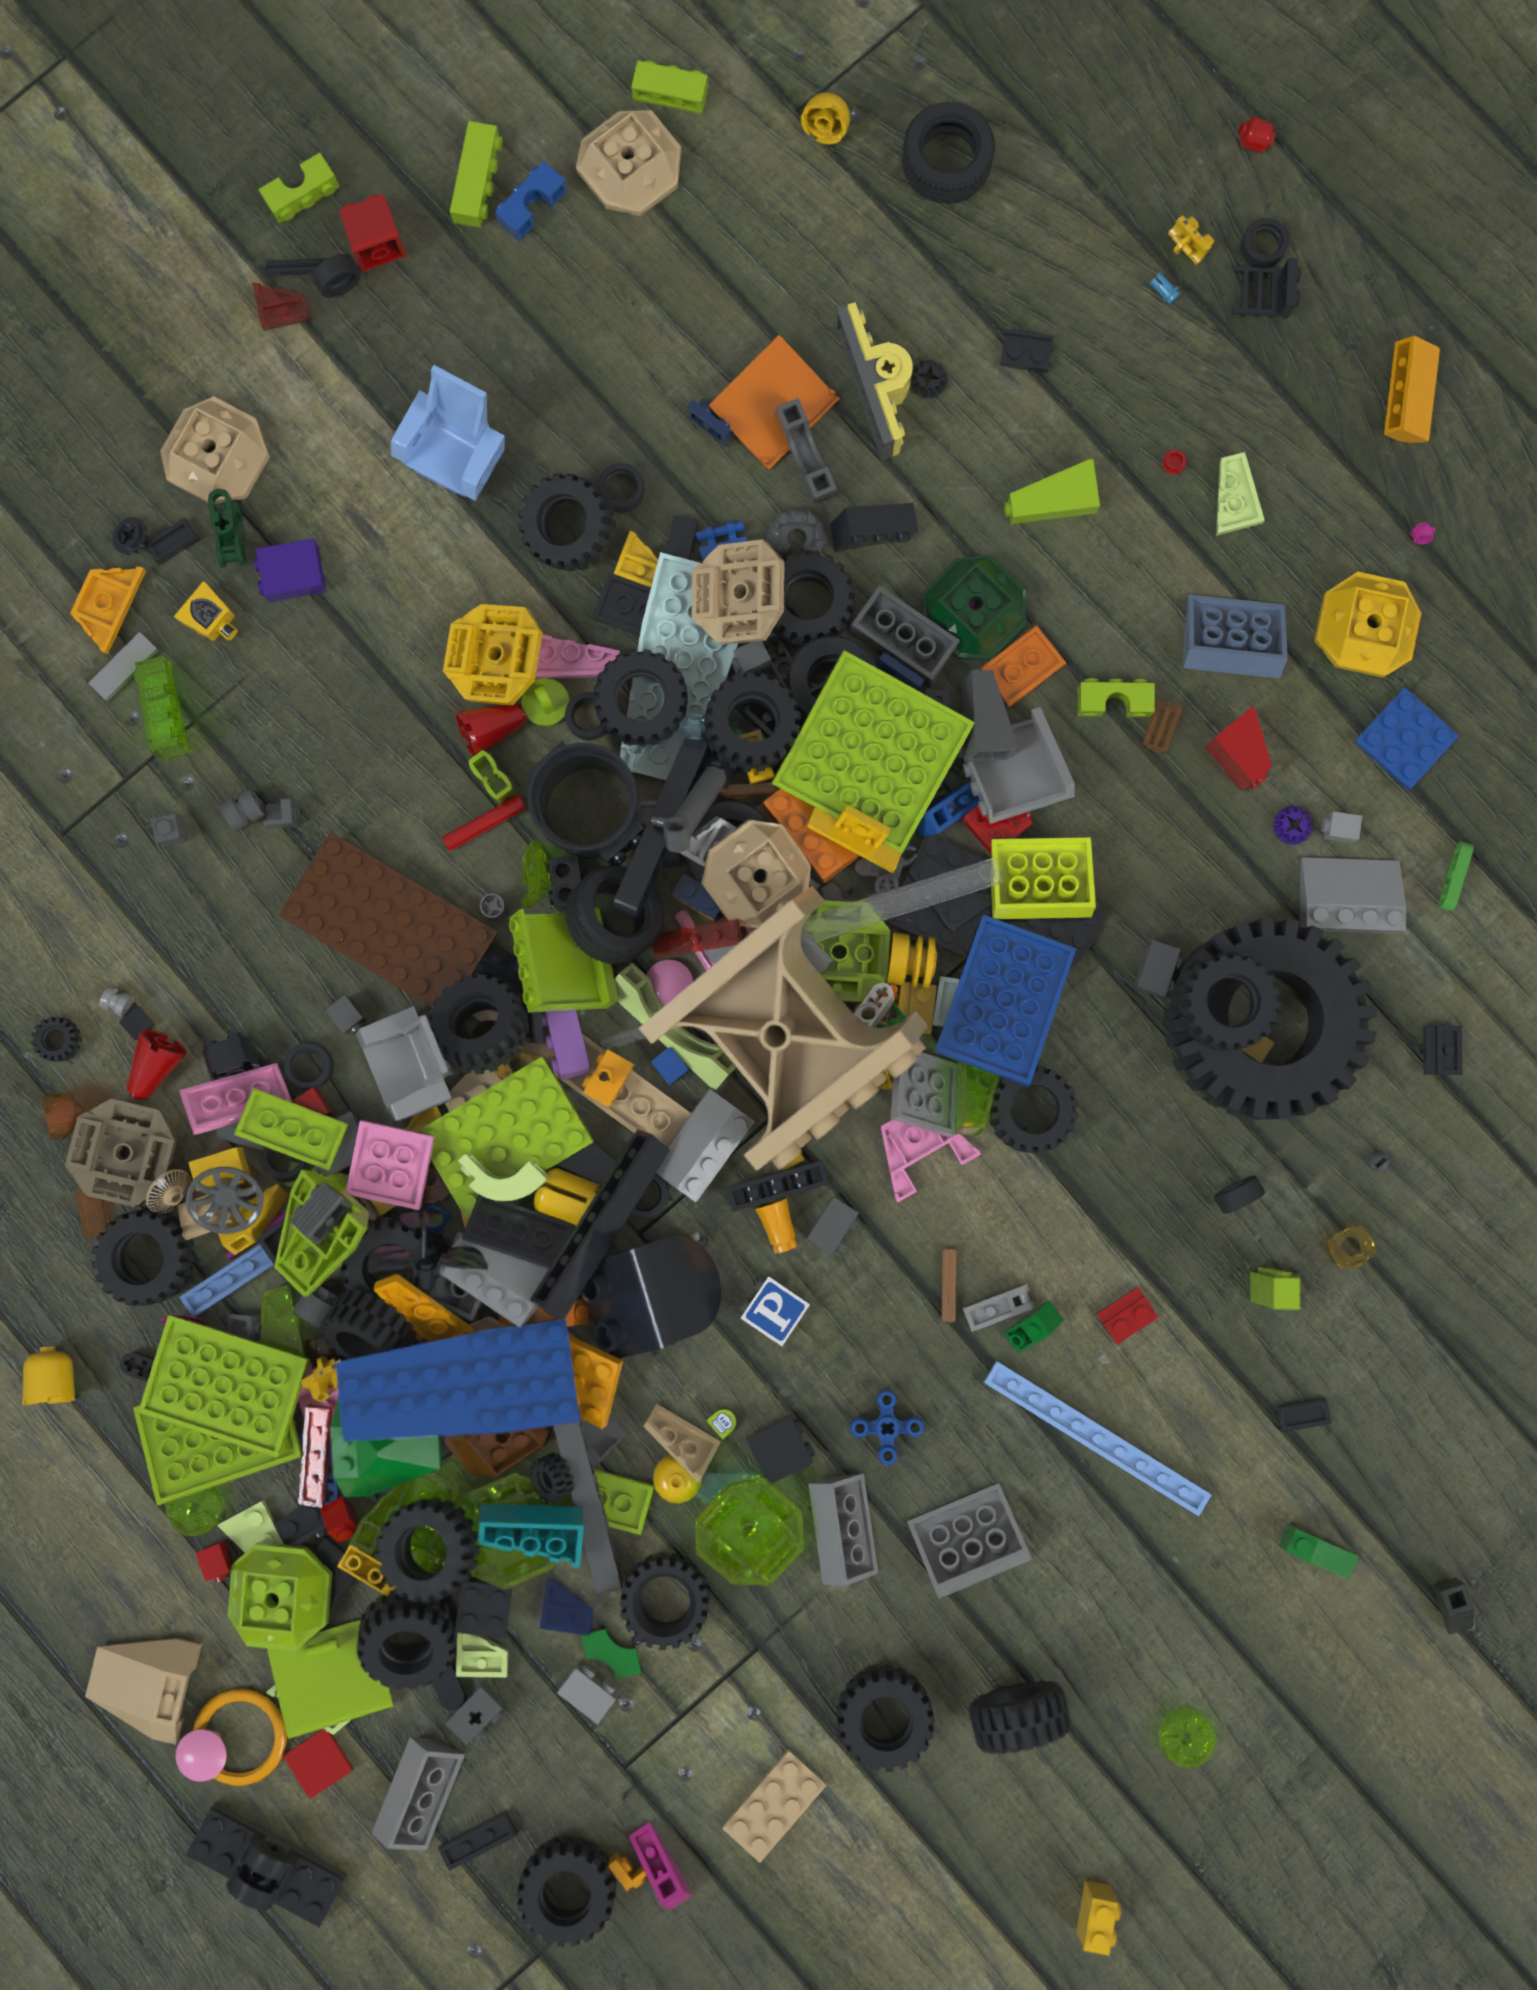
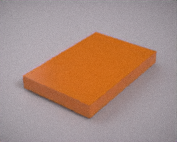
(1024, 665)

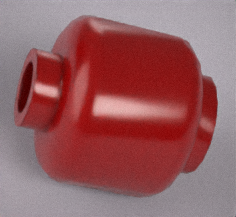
(1256, 134)

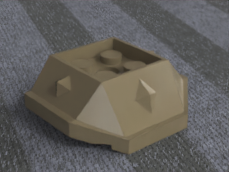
(97, 1148)

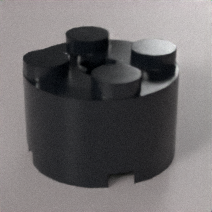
(229, 1056)

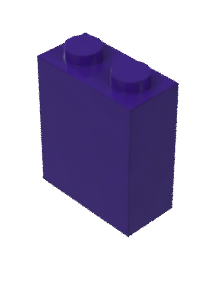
(290, 570)

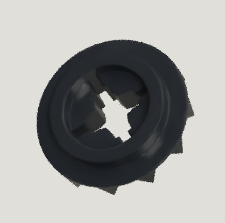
(935, 386)
(120, 538)

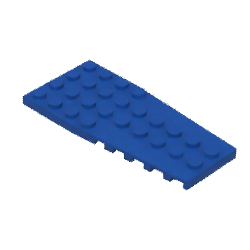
(461, 1385)

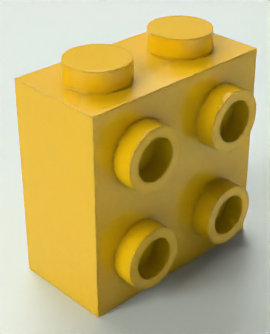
(1097, 1918)

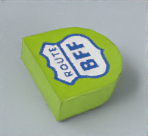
(723, 1422)

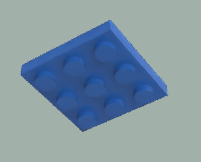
(1406, 738)

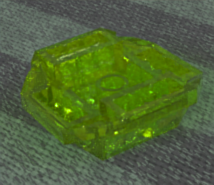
(756, 1554)

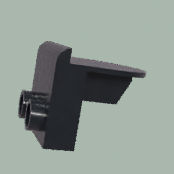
(652, 1296)

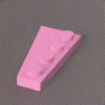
(570, 659)

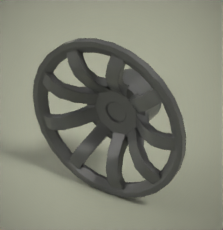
(225, 1196)

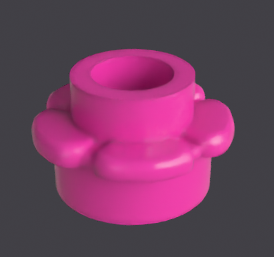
(1423, 533)

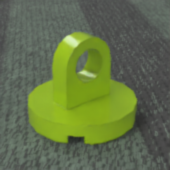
(545, 702)

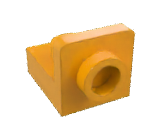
(623, 1869)

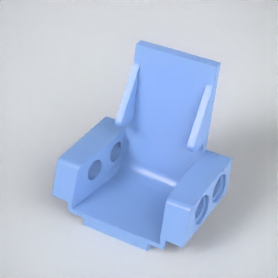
(449, 436)

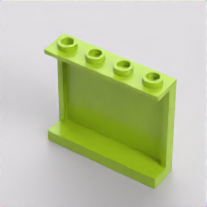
(555, 969)

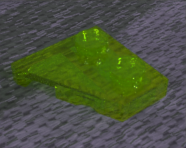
(534, 873)

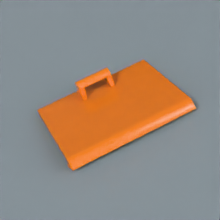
(766, 383)

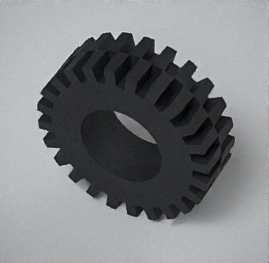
(1334, 1033)

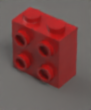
(1004, 829)

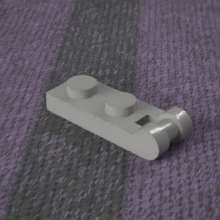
(998, 1308)

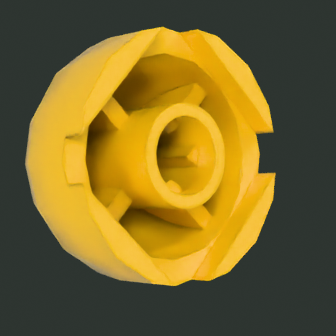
(826, 117)
(673, 1481)

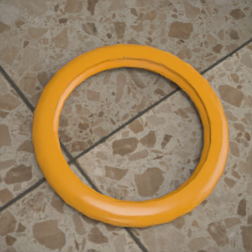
(276, 1718)

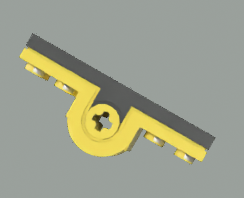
(880, 375)

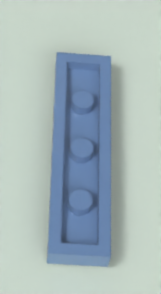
(226, 1281)

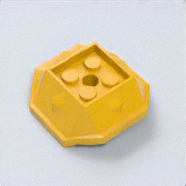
(1349, 639)
(474, 649)

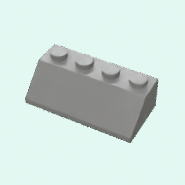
(703, 1144)
(843, 1529)
(417, 1794)

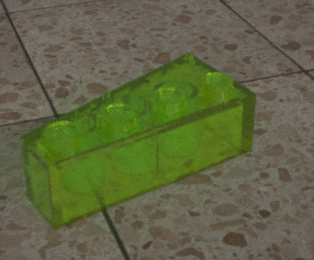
(161, 709)
(973, 1099)

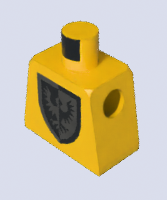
(207, 614)

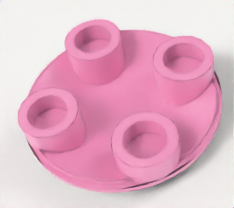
(669, 979)
(201, 1755)

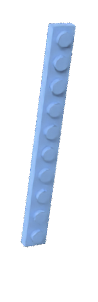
(1097, 1438)

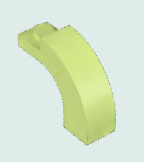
(503, 1188)

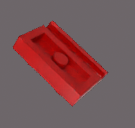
(1127, 1315)

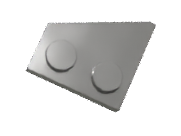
(706, 838)

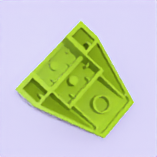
(309, 1263)

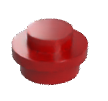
(1174, 462)

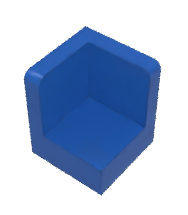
(670, 1066)

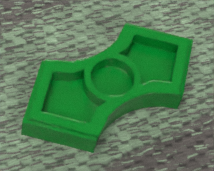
(621, 1658)

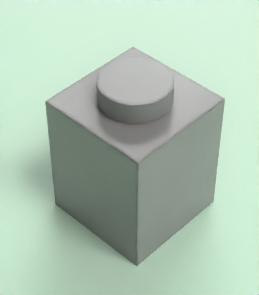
(1341, 827)

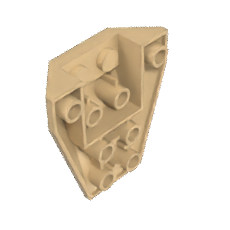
(145, 1683)

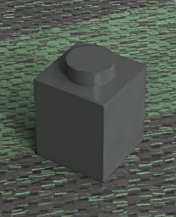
(169, 830)
(346, 1015)

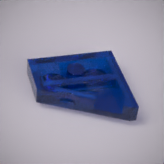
(565, 1611)

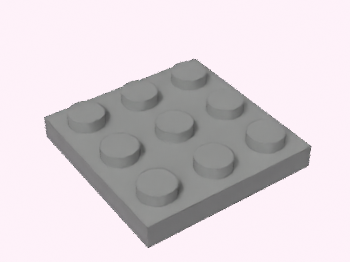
(926, 1095)

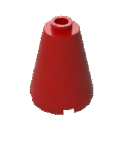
(489, 725)
(152, 1063)

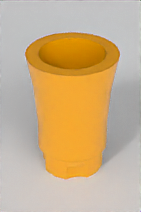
(777, 1224)

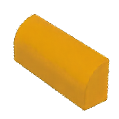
(1412, 390)

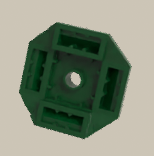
(1002, 603)

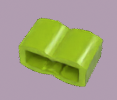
(494, 780)

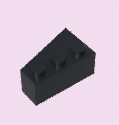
(873, 526)

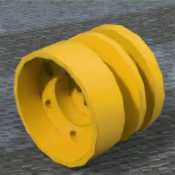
(911, 960)

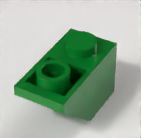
(1034, 1326)

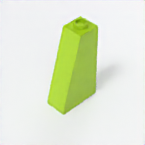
(1057, 496)

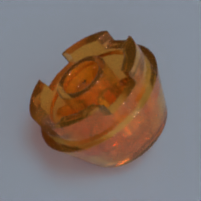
(60, 1114)

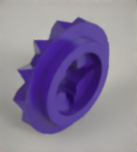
(1281, 824)

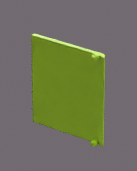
(325, 1682)

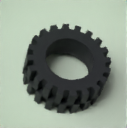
(1055, 1134)
(365, 1326)
(665, 1632)

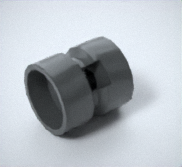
(242, 809)

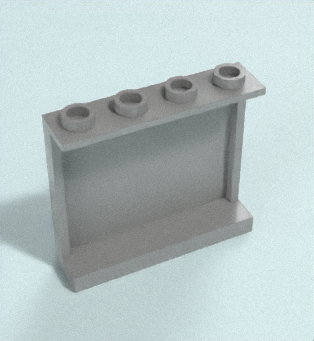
(1027, 778)

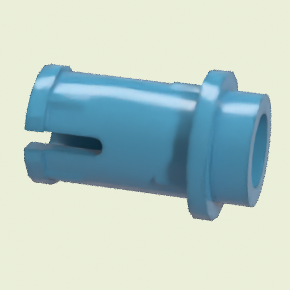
(1166, 290)

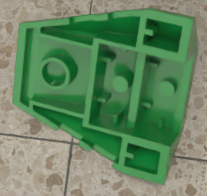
(380, 1464)

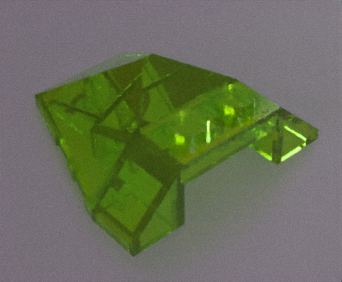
(426, 1544)

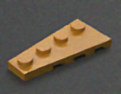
(424, 1313)

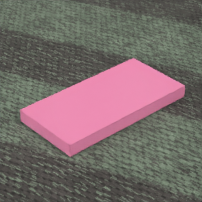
(224, 1099)

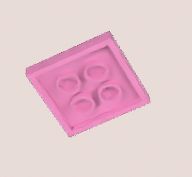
(390, 1164)

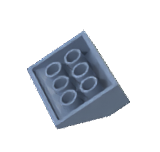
(1235, 636)

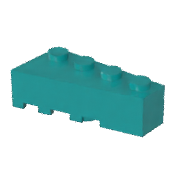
(534, 1529)

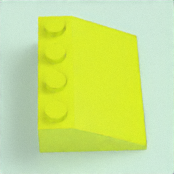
(1043, 878)

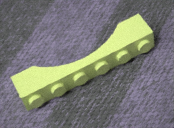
(703, 1058)

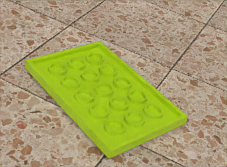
(507, 1128)
(224, 1385)
(191, 1462)

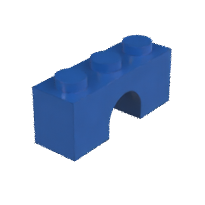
(541, 185)

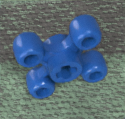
(887, 1416)

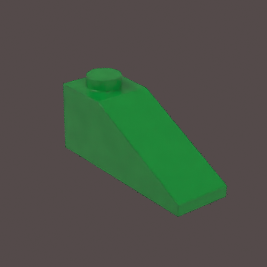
(1318, 1551)

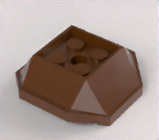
(496, 1452)

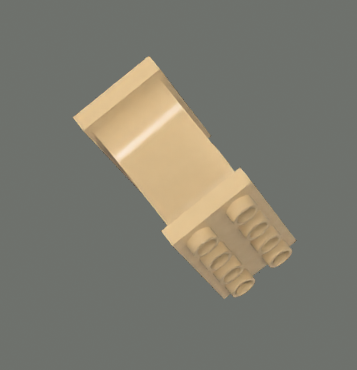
(790, 1033)

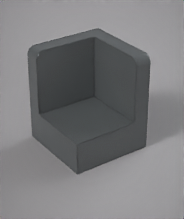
(281, 815)

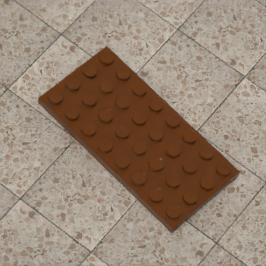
(386, 921)

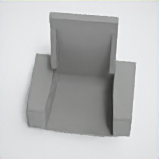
(406, 1064)

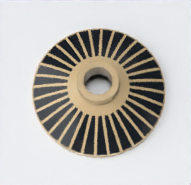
(168, 1191)

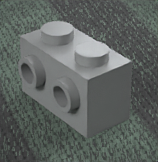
(588, 1692)

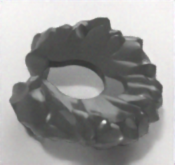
(796, 519)

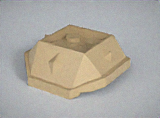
(632, 183)
(231, 466)
(720, 586)
(732, 867)

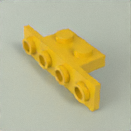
(858, 834)

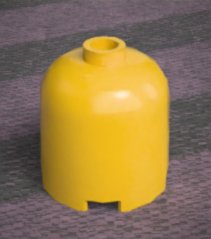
(48, 1378)

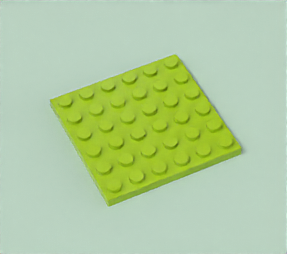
(873, 749)

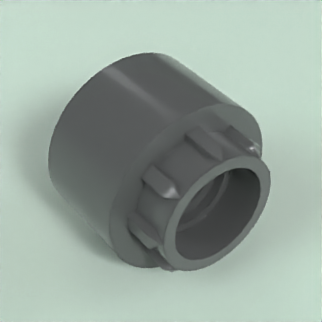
(317, 1304)

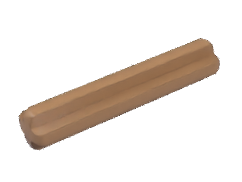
(949, 1285)

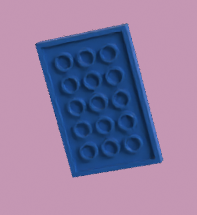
(1005, 1000)

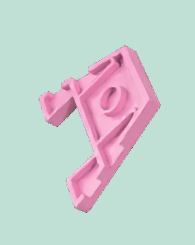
(909, 1144)

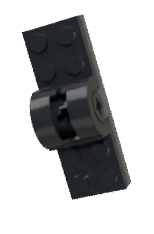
(265, 1867)

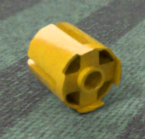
(565, 1196)

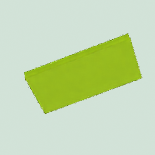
(291, 1129)
(624, 1501)

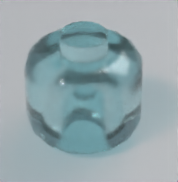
(693, 726)

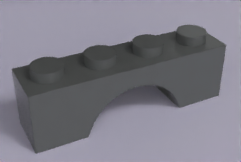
(798, 437)

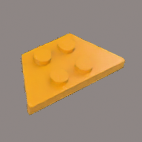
(105, 602)

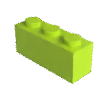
(670, 86)

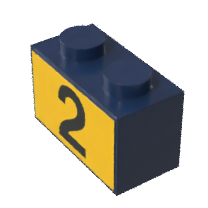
(695, 896)

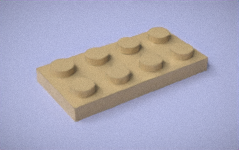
(774, 1805)

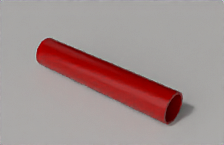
(484, 822)

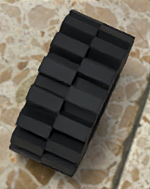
(41, 1039)
(551, 1477)

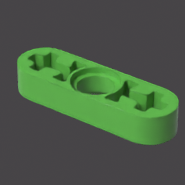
(1455, 876)

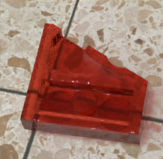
(280, 307)

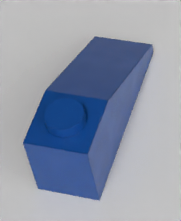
(947, 809)

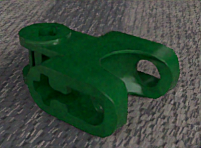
(228, 528)

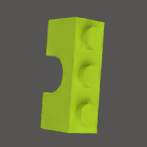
(286, 201)
(1137, 697)

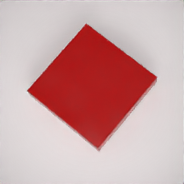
(318, 1762)

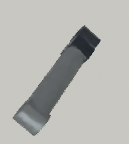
(685, 821)

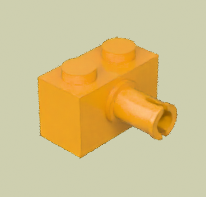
(607, 1078)

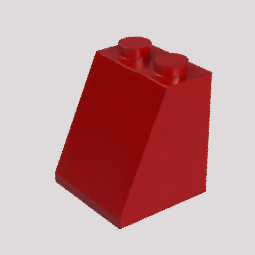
(372, 232)
(1242, 751)

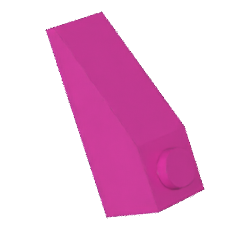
(660, 1867)

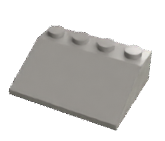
(1352, 895)
(503, 1286)
(969, 1540)

